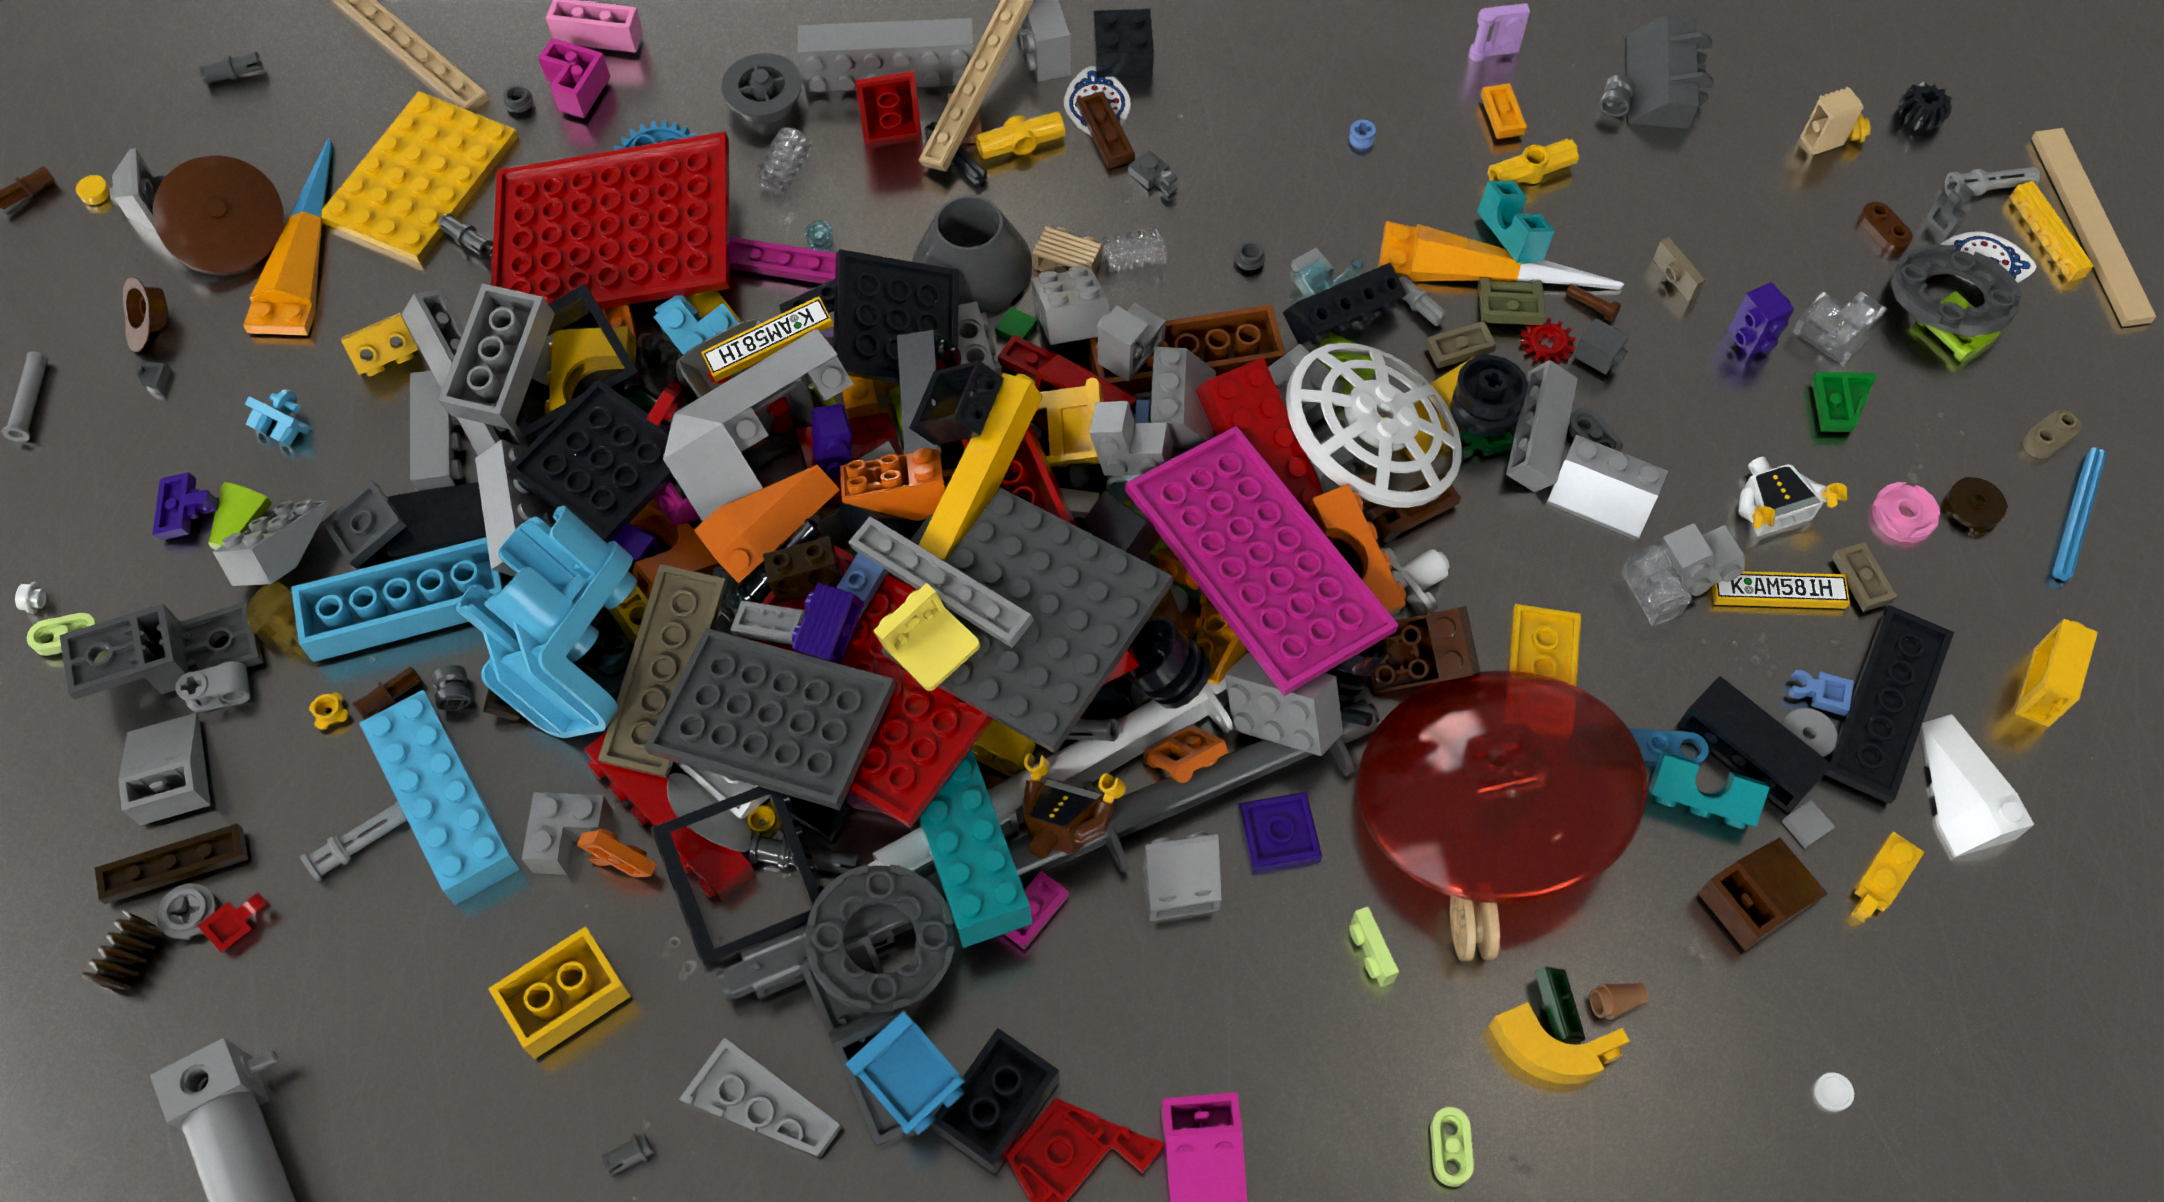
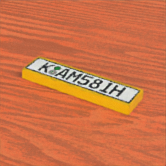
(766, 339)
(1783, 590)

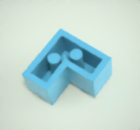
(686, 330)

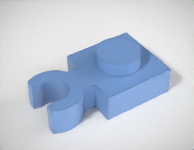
(1826, 690)

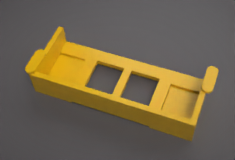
(1069, 424)

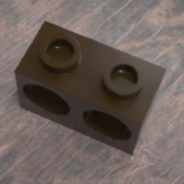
(798, 568)

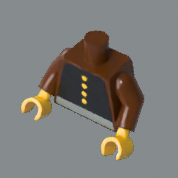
(1063, 814)

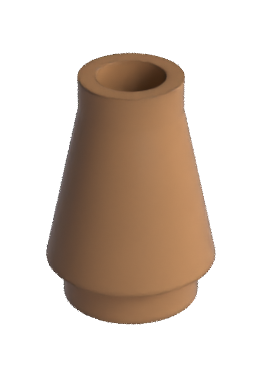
(1617, 998)

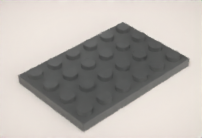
(771, 718)

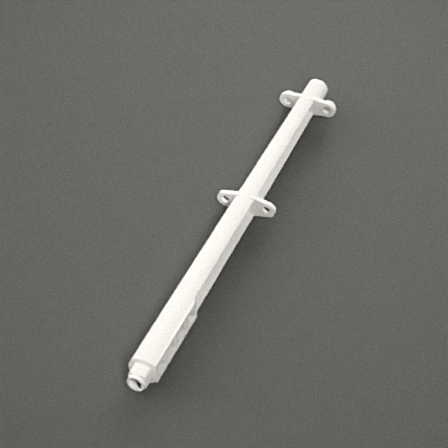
(1139, 730)

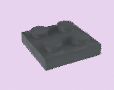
(364, 524)

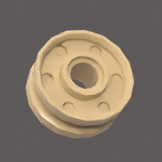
(1474, 924)

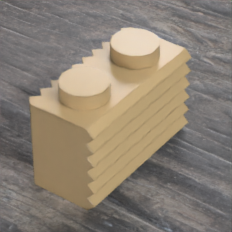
(1831, 120)
(1060, 251)

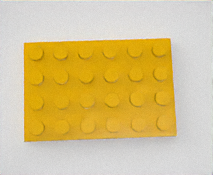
(416, 174)

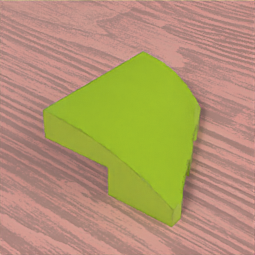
(235, 511)

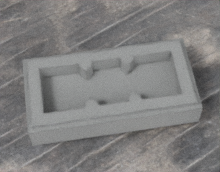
(766, 622)

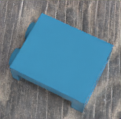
(907, 1074)

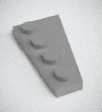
(753, 1096)

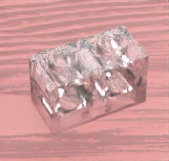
(1656, 584)

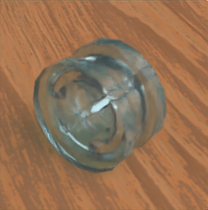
(819, 243)

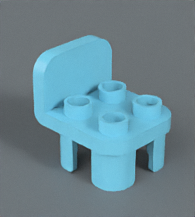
(545, 619)

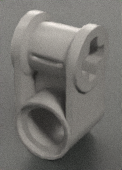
(216, 687)

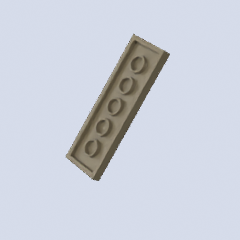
(671, 627)

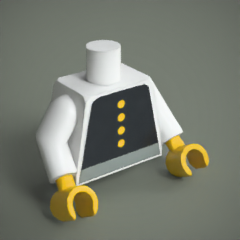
(1783, 497)

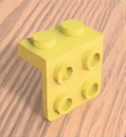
(926, 638)

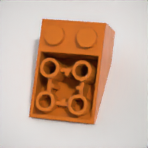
(896, 484)

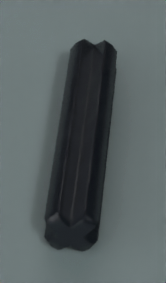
(963, 161)

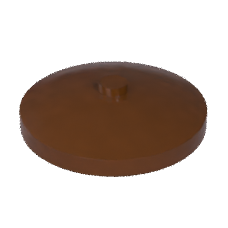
(218, 215)

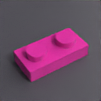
(1045, 899)

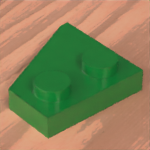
(1841, 398)

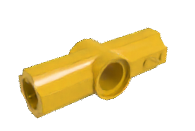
(1020, 135)
(1535, 162)

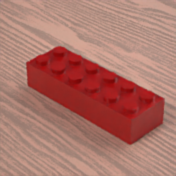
(1253, 404)

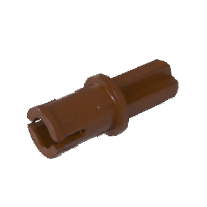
(25, 187)
(387, 693)

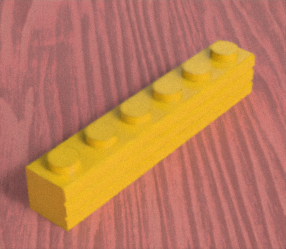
(2051, 231)

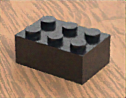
(999, 1101)

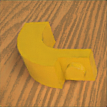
(1547, 1058)

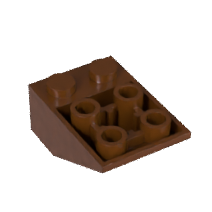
(1427, 651)
(1761, 892)

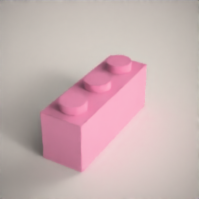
(595, 25)

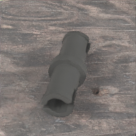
(231, 68)
(466, 235)

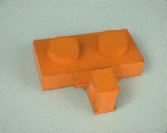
(608, 851)

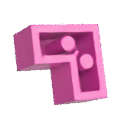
(575, 75)

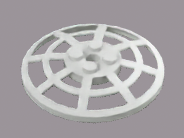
(1386, 433)

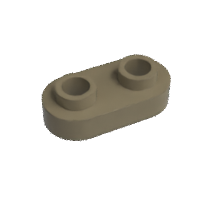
(2056, 430)

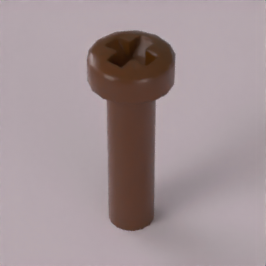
(1609, 309)

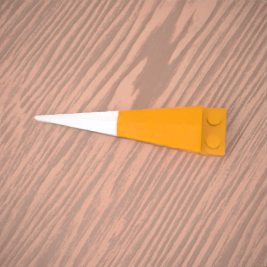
(1443, 256)

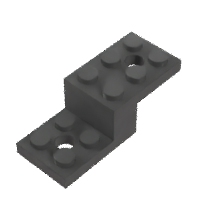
(155, 648)
(853, 1030)

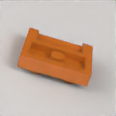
(1194, 747)

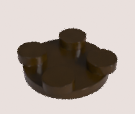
(1975, 504)

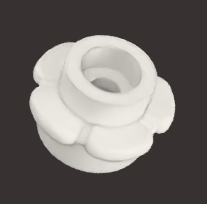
(30, 597)

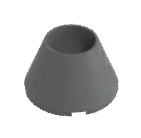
(988, 272)

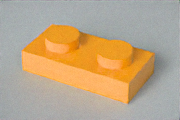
(1503, 111)

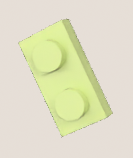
(1378, 960)

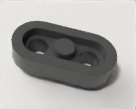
(1596, 427)

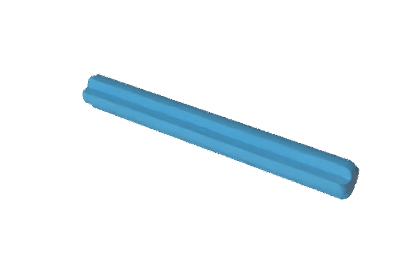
(2079, 514)

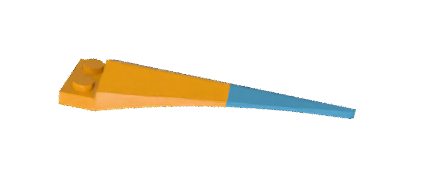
(288, 284)

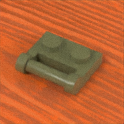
(1511, 302)

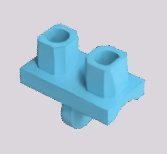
(264, 414)

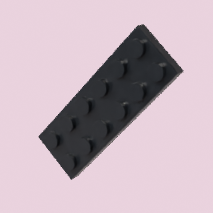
(1889, 704)

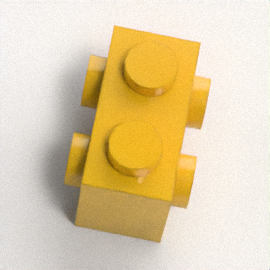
(377, 339)

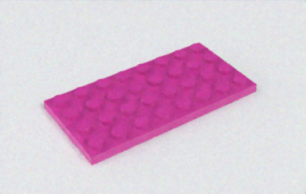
(1261, 560)

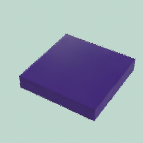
(1279, 832)

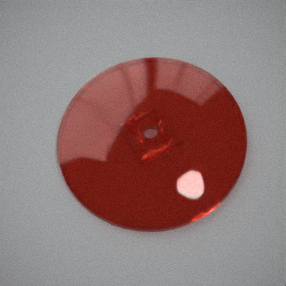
(1511, 830)

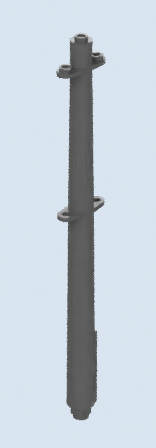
(776, 961)

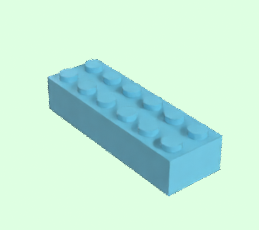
(390, 599)
(439, 797)

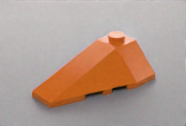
(763, 520)

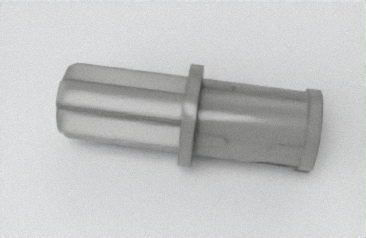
(1420, 301)

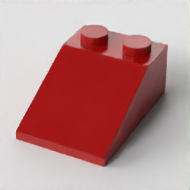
(888, 107)

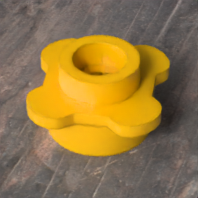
(324, 703)

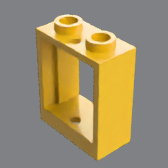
(2056, 672)

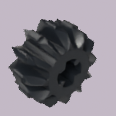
(1924, 106)

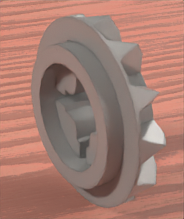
(176, 903)

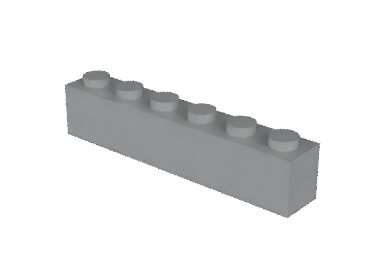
(438, 337)

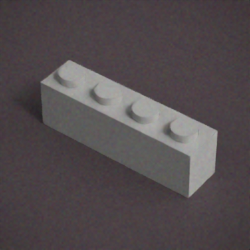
(1542, 427)
(432, 436)

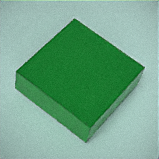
(1015, 323)

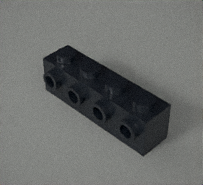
(1344, 304)

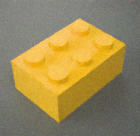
(559, 993)

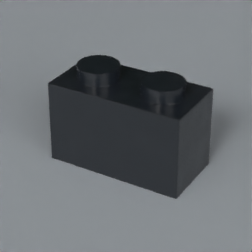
(1121, 526)

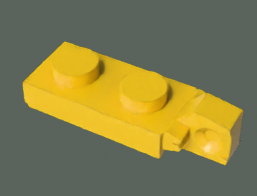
(1885, 875)

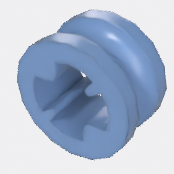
(1362, 141)

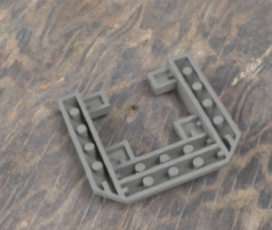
(717, 427)

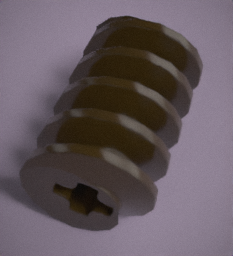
(125, 951)

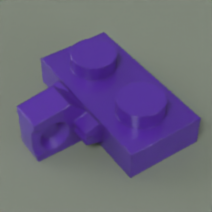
(178, 504)

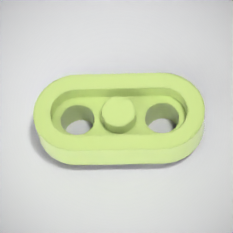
(52, 628)
(1452, 1147)

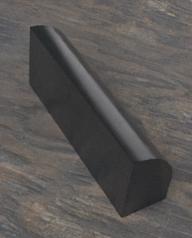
(1755, 743)

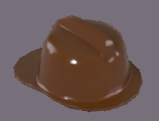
(144, 312)

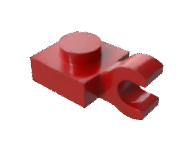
(230, 924)

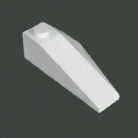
(1970, 794)

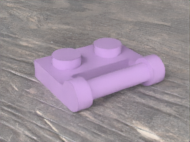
(1506, 34)

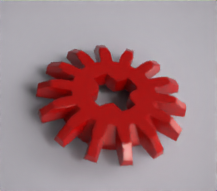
(1551, 331)

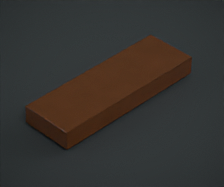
(1105, 129)

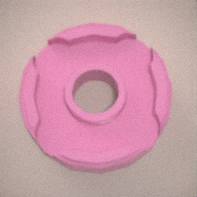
(1900, 527)

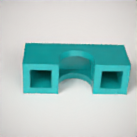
(1521, 234)
(1737, 801)

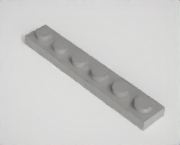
(954, 588)

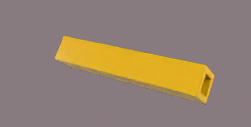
(982, 466)

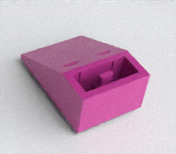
(1204, 1148)

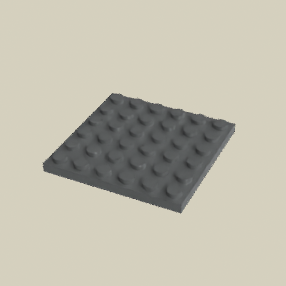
(1084, 609)

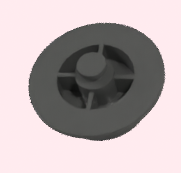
(762, 87)

